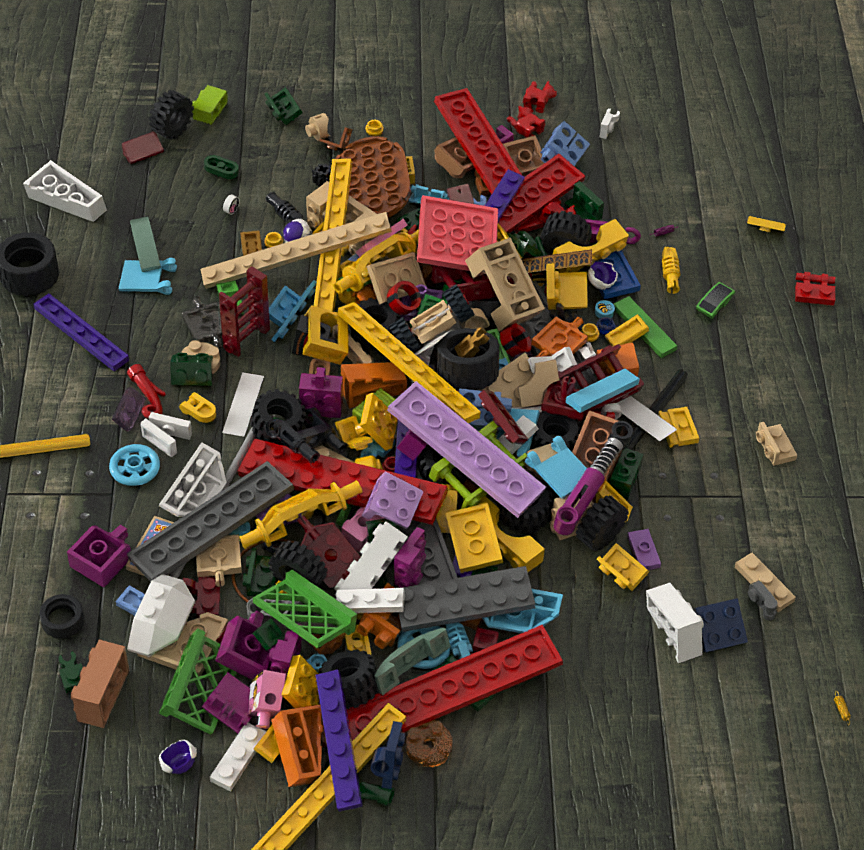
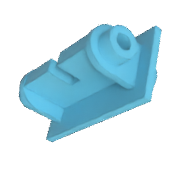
(417, 192)

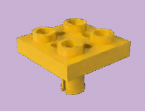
(377, 422)
(301, 684)

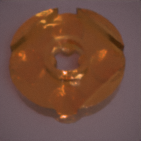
(423, 754)

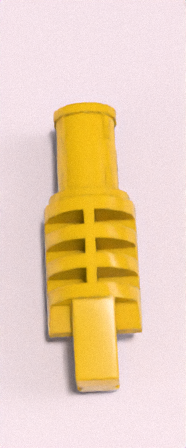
(671, 269)

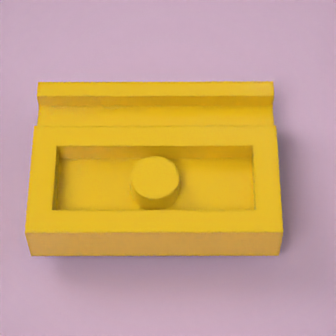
(682, 421)

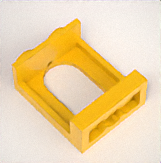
(324, 349)

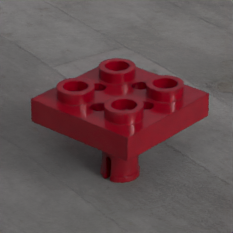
(555, 399)

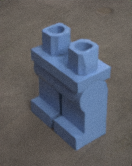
(564, 145)
(486, 416)

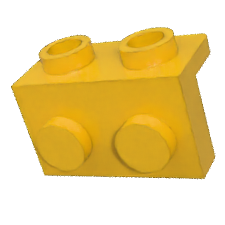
(623, 567)

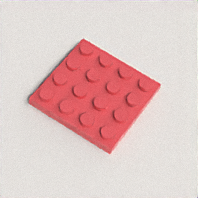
(453, 231)

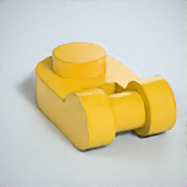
(204, 410)

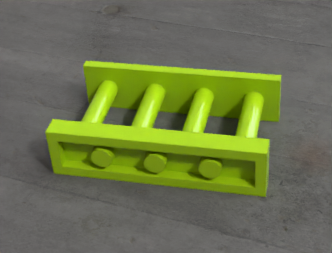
(443, 468)

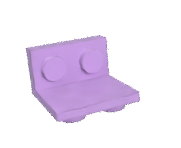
(393, 500)

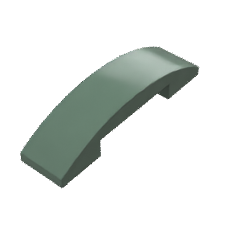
(145, 244)
(408, 655)

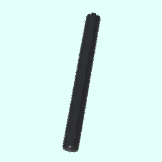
(660, 403)

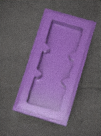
(644, 549)

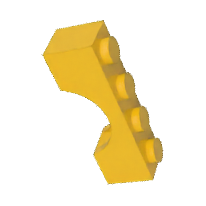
(610, 238)
(517, 550)

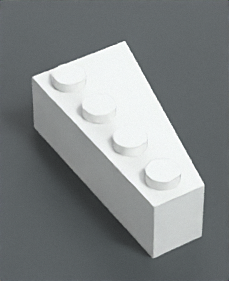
(65, 192)
(374, 560)

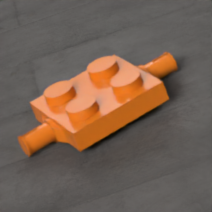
(558, 335)

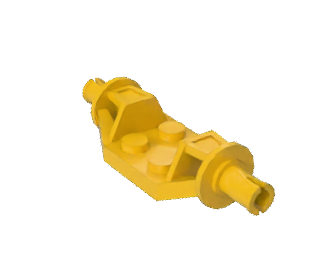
(357, 274)
(290, 508)

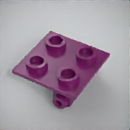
(230, 703)

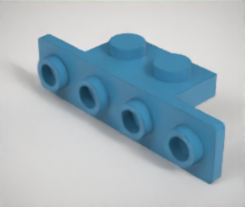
(285, 306)

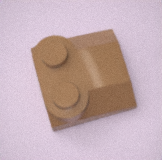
(525, 154)
(453, 158)

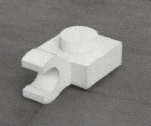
(608, 123)
(587, 352)

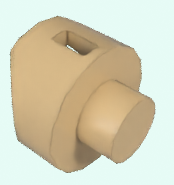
(318, 127)
(476, 321)

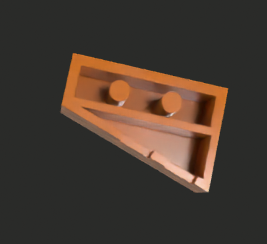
(368, 378)
(298, 741)

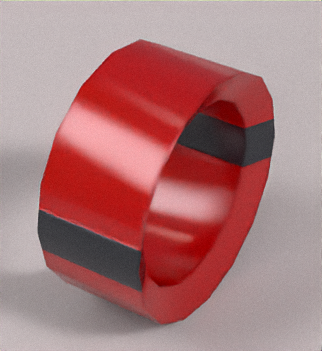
(394, 302)
(521, 337)

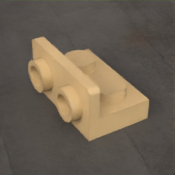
(775, 444)

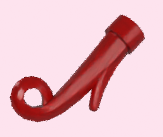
(149, 389)

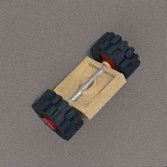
(434, 320)

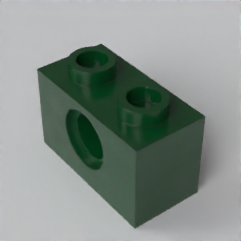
(626, 472)

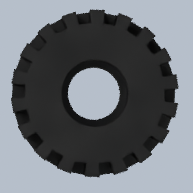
(171, 114)
(602, 523)
(295, 557)

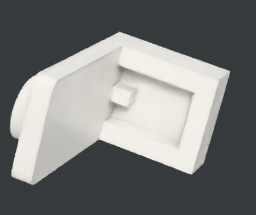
(564, 360)

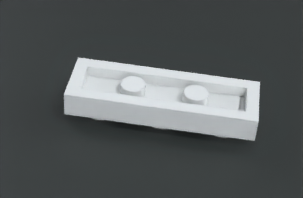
(373, 600)
(237, 757)

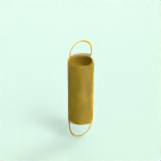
(841, 705)

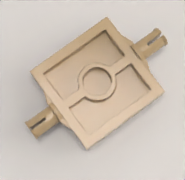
(220, 559)

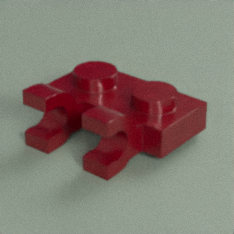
(207, 595)

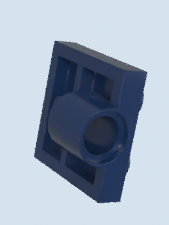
(722, 625)
(387, 758)

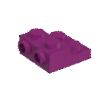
(410, 559)
(284, 651)

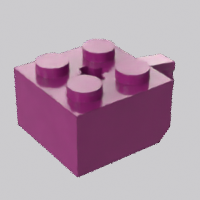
(322, 393)
(100, 554)
(241, 649)

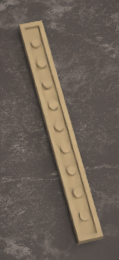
(297, 249)

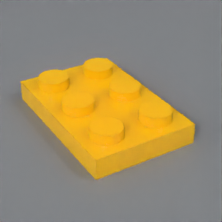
(474, 538)

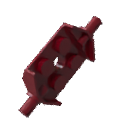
(326, 537)

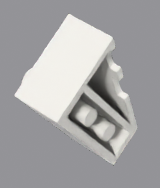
(677, 620)

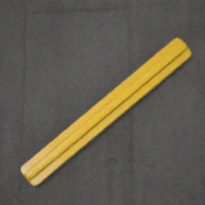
(44, 445)

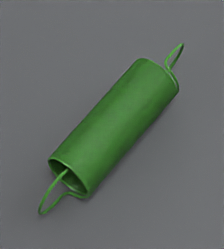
(343, 515)

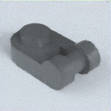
(766, 601)

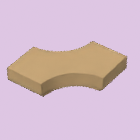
(532, 391)

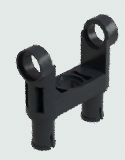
(306, 440)

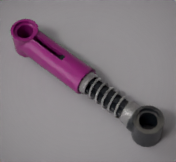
(592, 479)

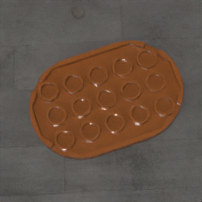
(378, 174)

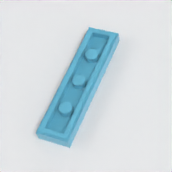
(602, 390)

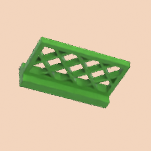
(314, 600)
(181, 679)

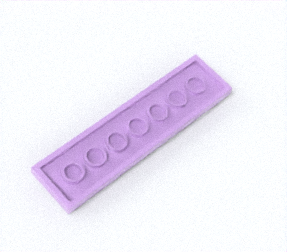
(466, 449)

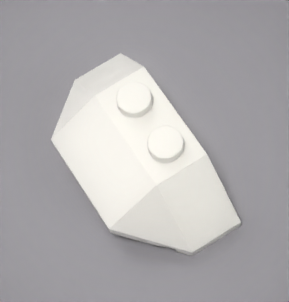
(197, 483)
(160, 615)

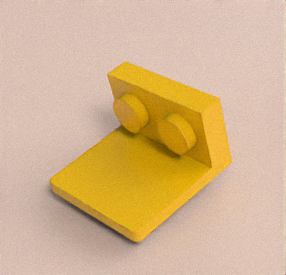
(566, 288)

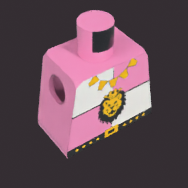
(266, 697)

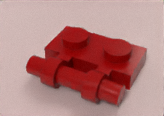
(815, 293)

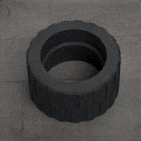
(31, 279)
(467, 372)

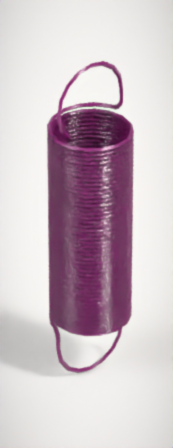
(664, 230)

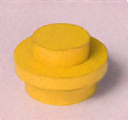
(374, 128)
(273, 239)
(591, 331)

